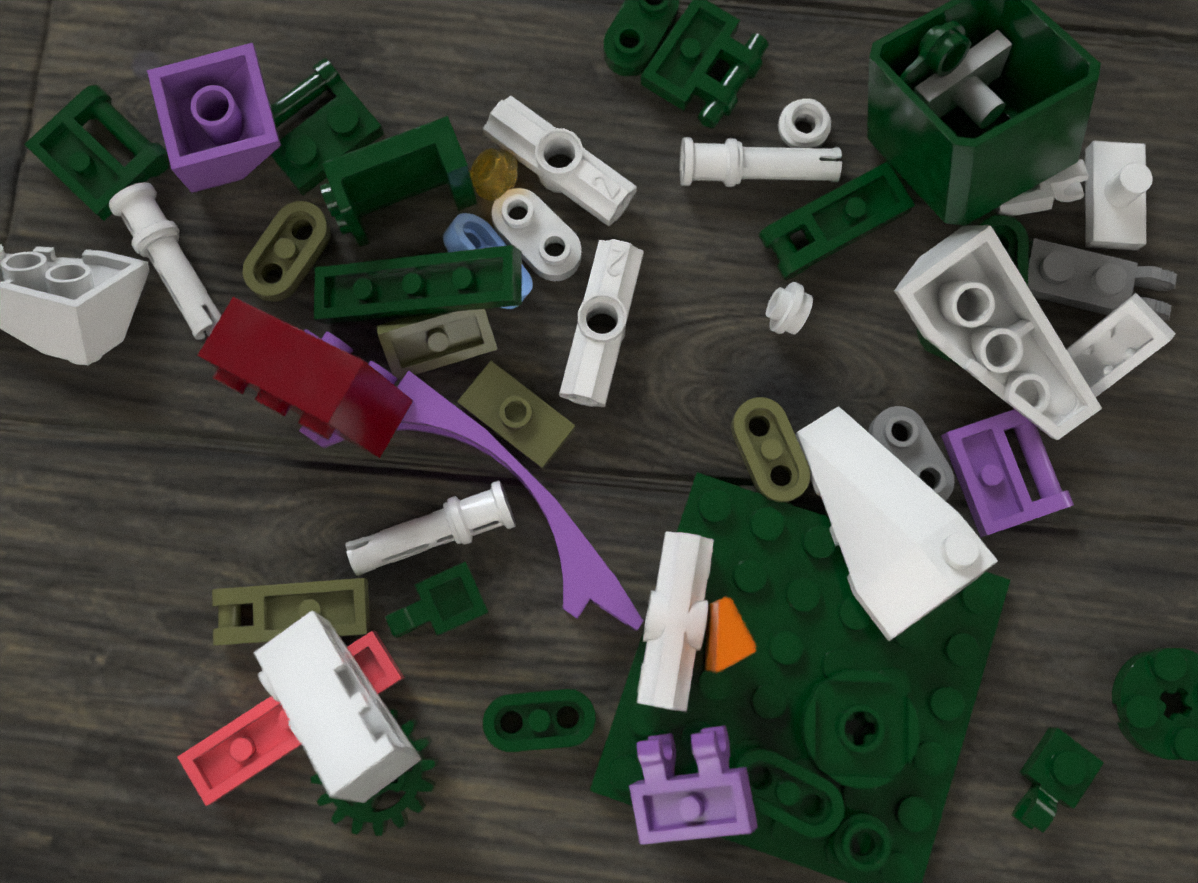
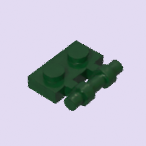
(690, 53)

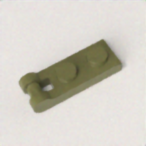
(281, 605)

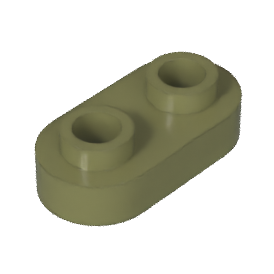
(282, 250)
(774, 450)

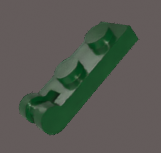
(837, 219)

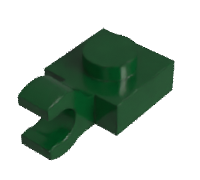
(446, 602)
(1058, 773)

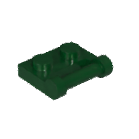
(328, 133)
(84, 162)

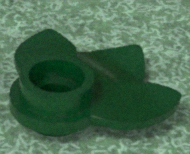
(940, 53)

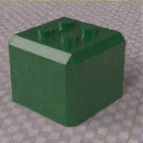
(950, 158)

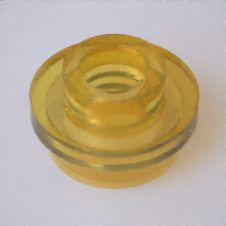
(494, 173)

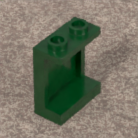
(394, 172)

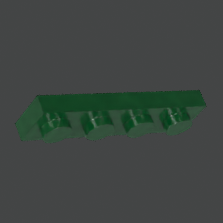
(419, 285)

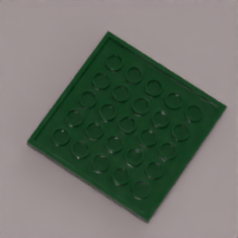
(805, 628)

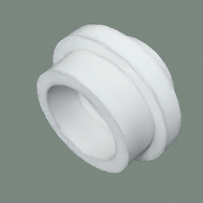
(807, 111)
(789, 309)

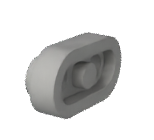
(918, 451)

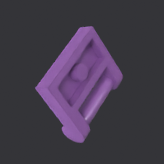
(992, 476)

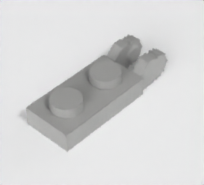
(1092, 279)

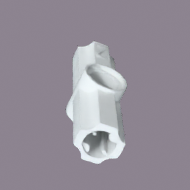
(535, 140)
(609, 293)
(675, 621)

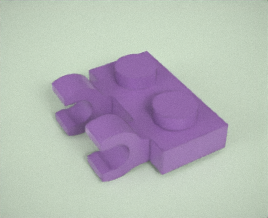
(695, 804)

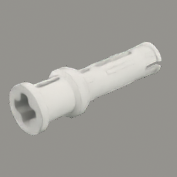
(734, 162)
(157, 240)
(455, 522)

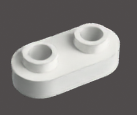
(535, 233)

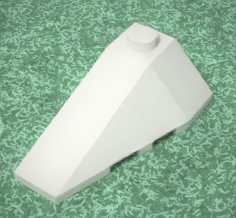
(69, 304)
(987, 321)
(894, 531)

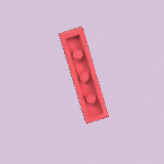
(264, 734)

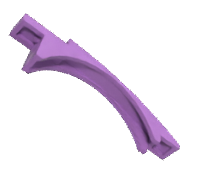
(583, 570)

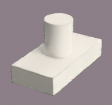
(969, 82)
(1116, 195)
(1119, 343)

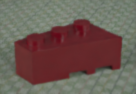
(306, 376)

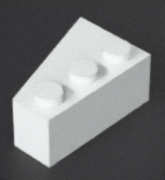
(334, 710)

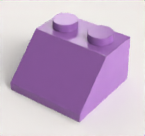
(214, 116)

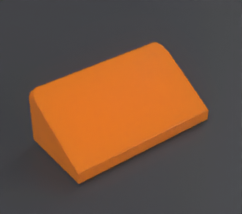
(725, 636)

